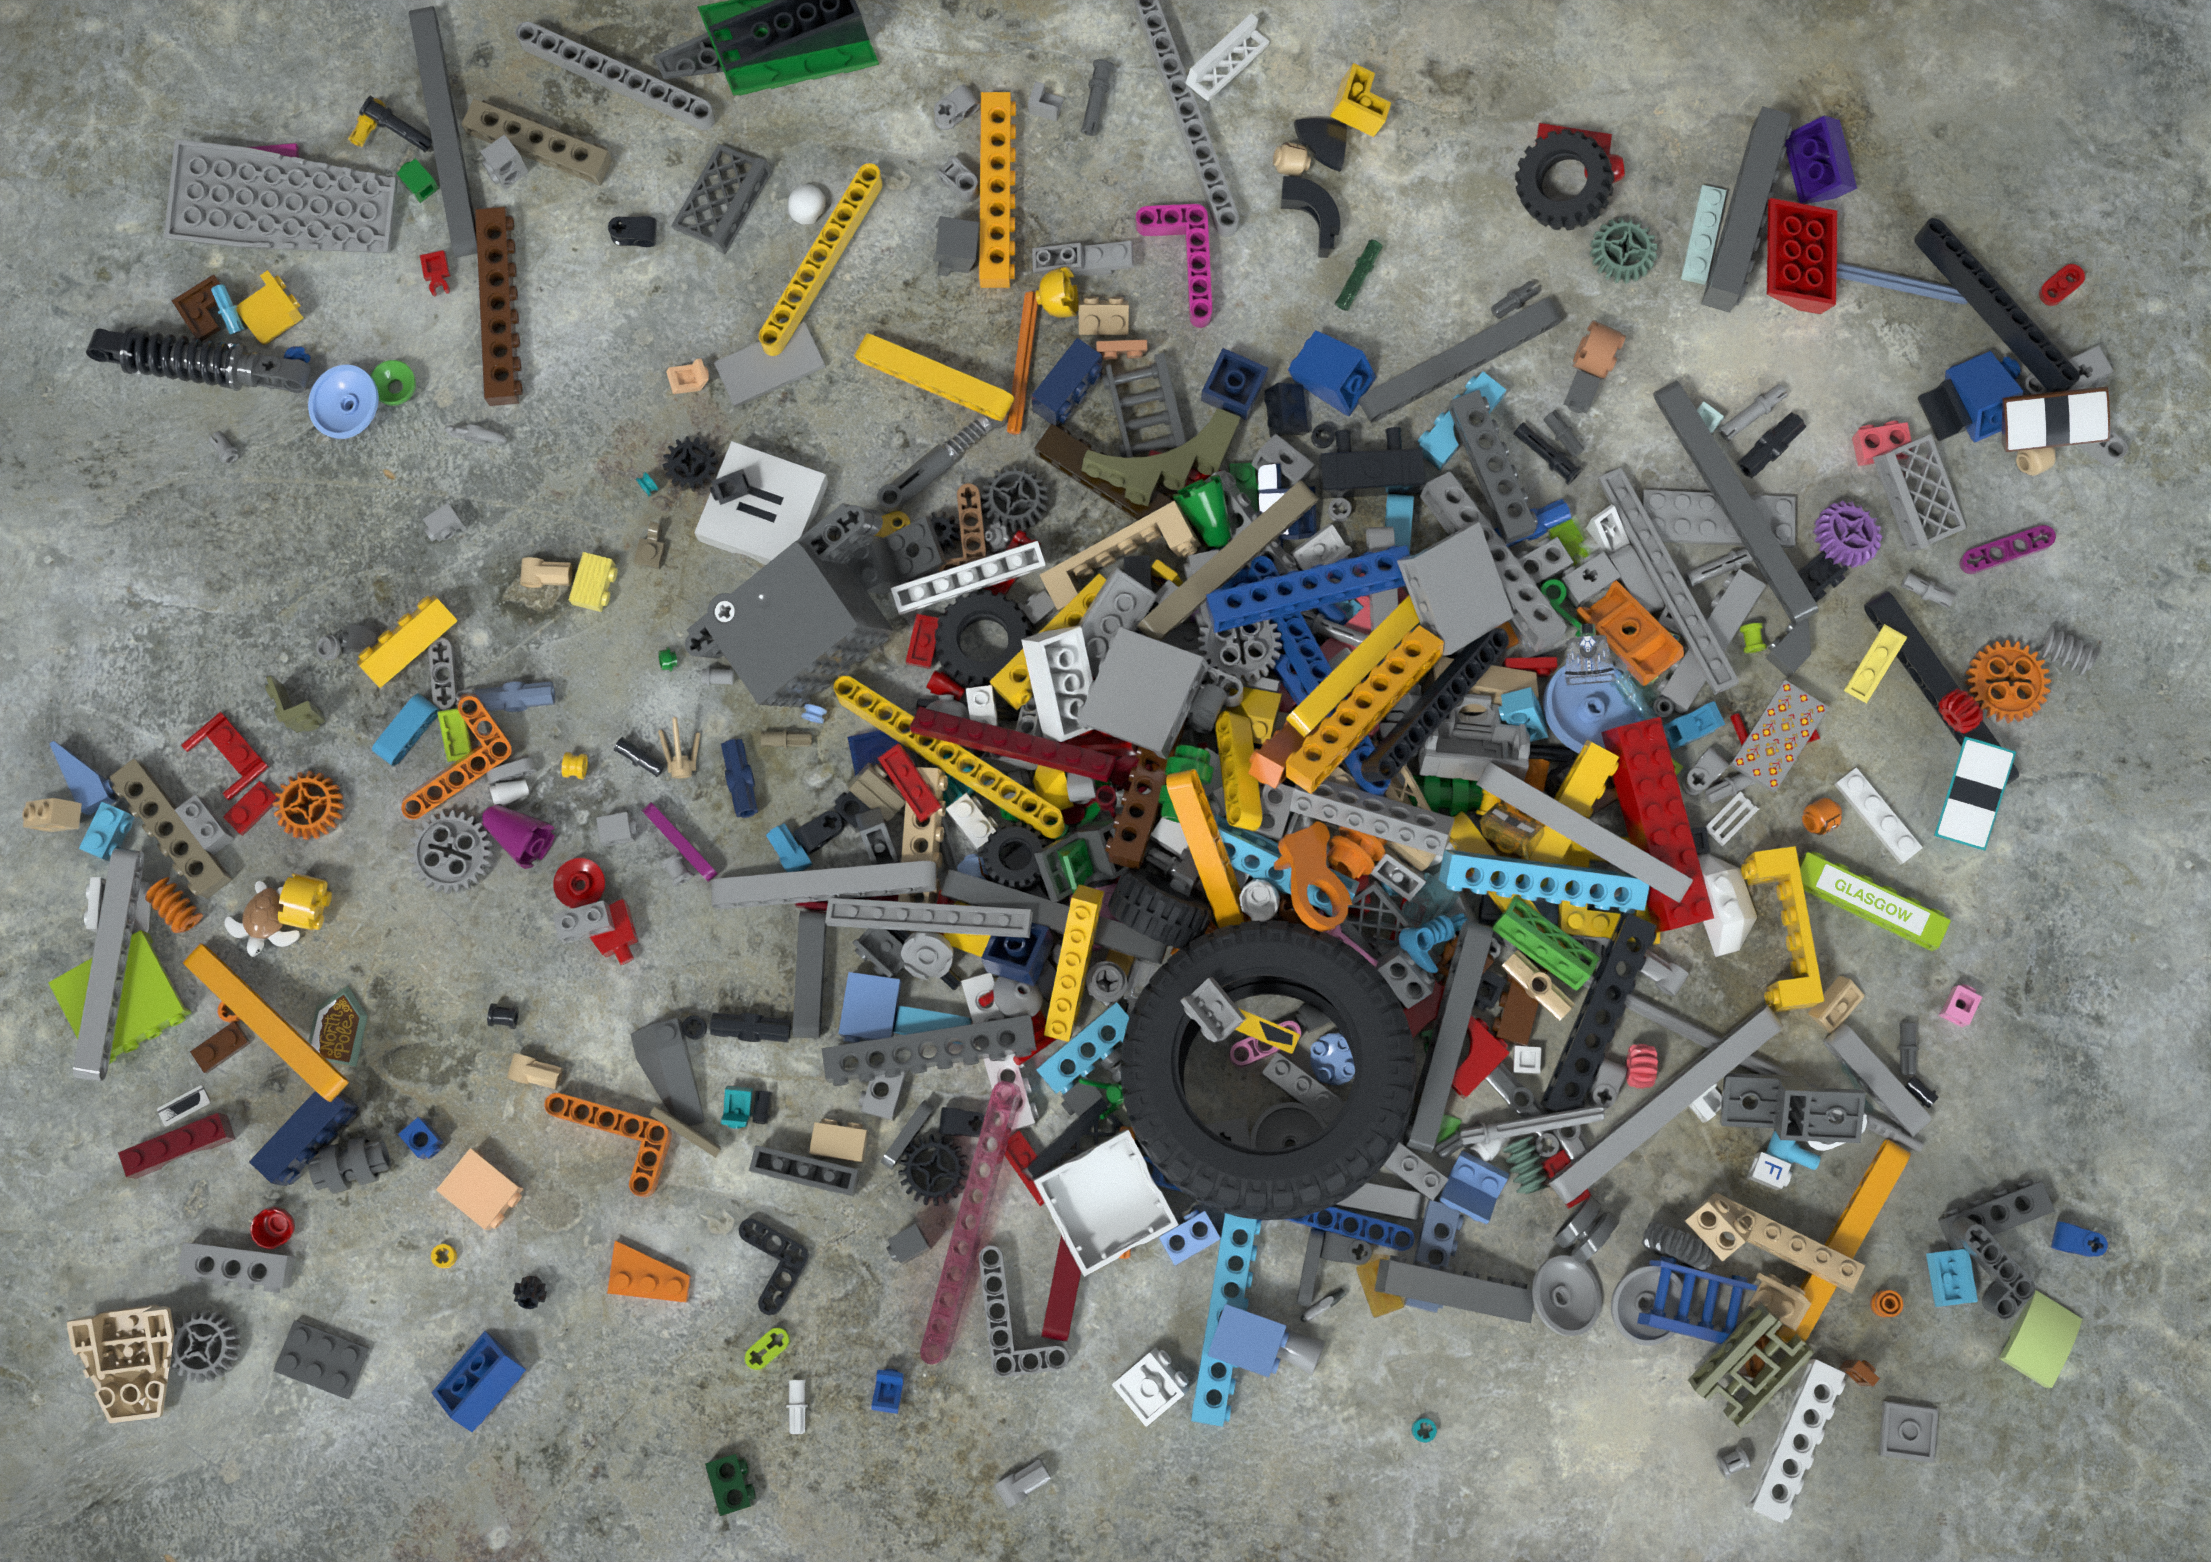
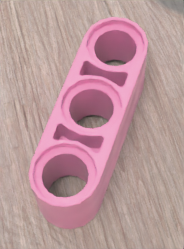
(1254, 1052)

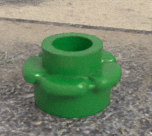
(667, 659)

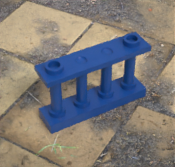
(1680, 1323)

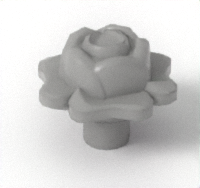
(996, 537)

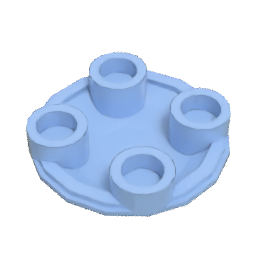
(1332, 1060)

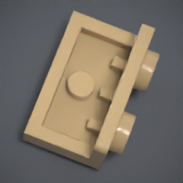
(1103, 316)

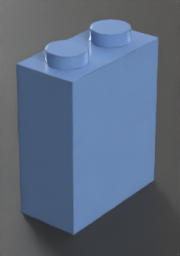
(869, 1007)
(1248, 1341)

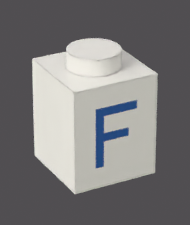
(1770, 1171)

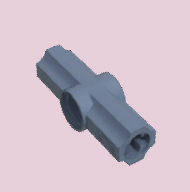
(517, 696)

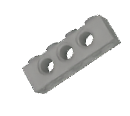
(195, 1256)

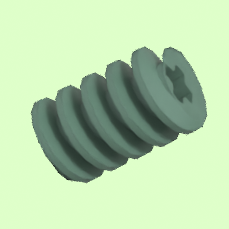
(1525, 1166)

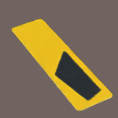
(1268, 1032)

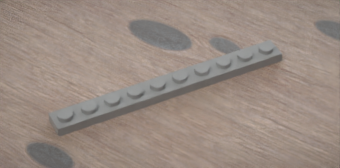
(1668, 581)

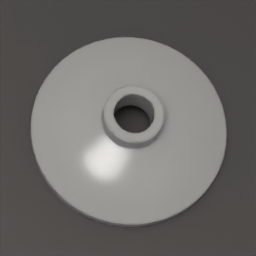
(1012, 1002)

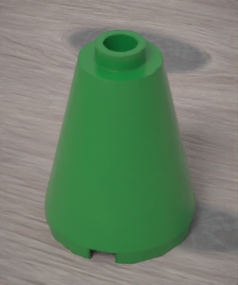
(1206, 510)

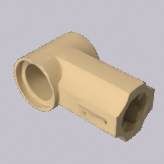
(537, 573)
(528, 1070)

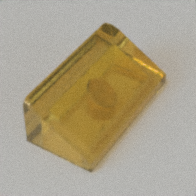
(1379, 1302)

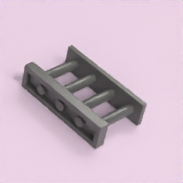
(1164, 393)

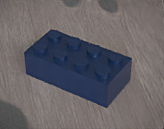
(303, 1137)

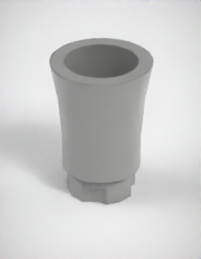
(1302, 1351)

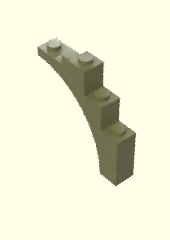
(1172, 468)

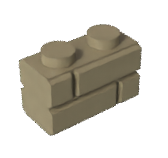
(877, 790)

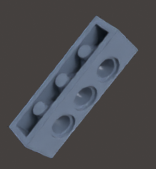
(1436, 1214)

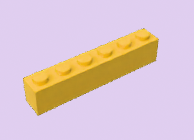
(1577, 792)

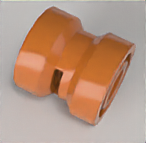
(1881, 1303)

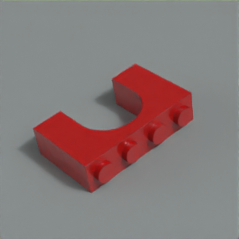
(1484, 1050)

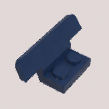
(1271, 491)

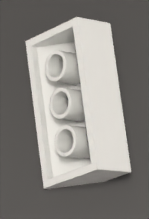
(1058, 679)

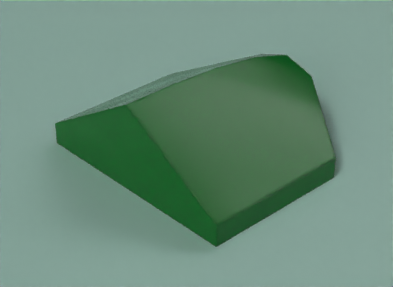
(1075, 863)

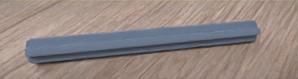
(1899, 283)

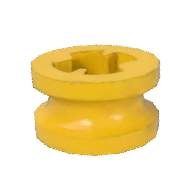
(452, 1255)

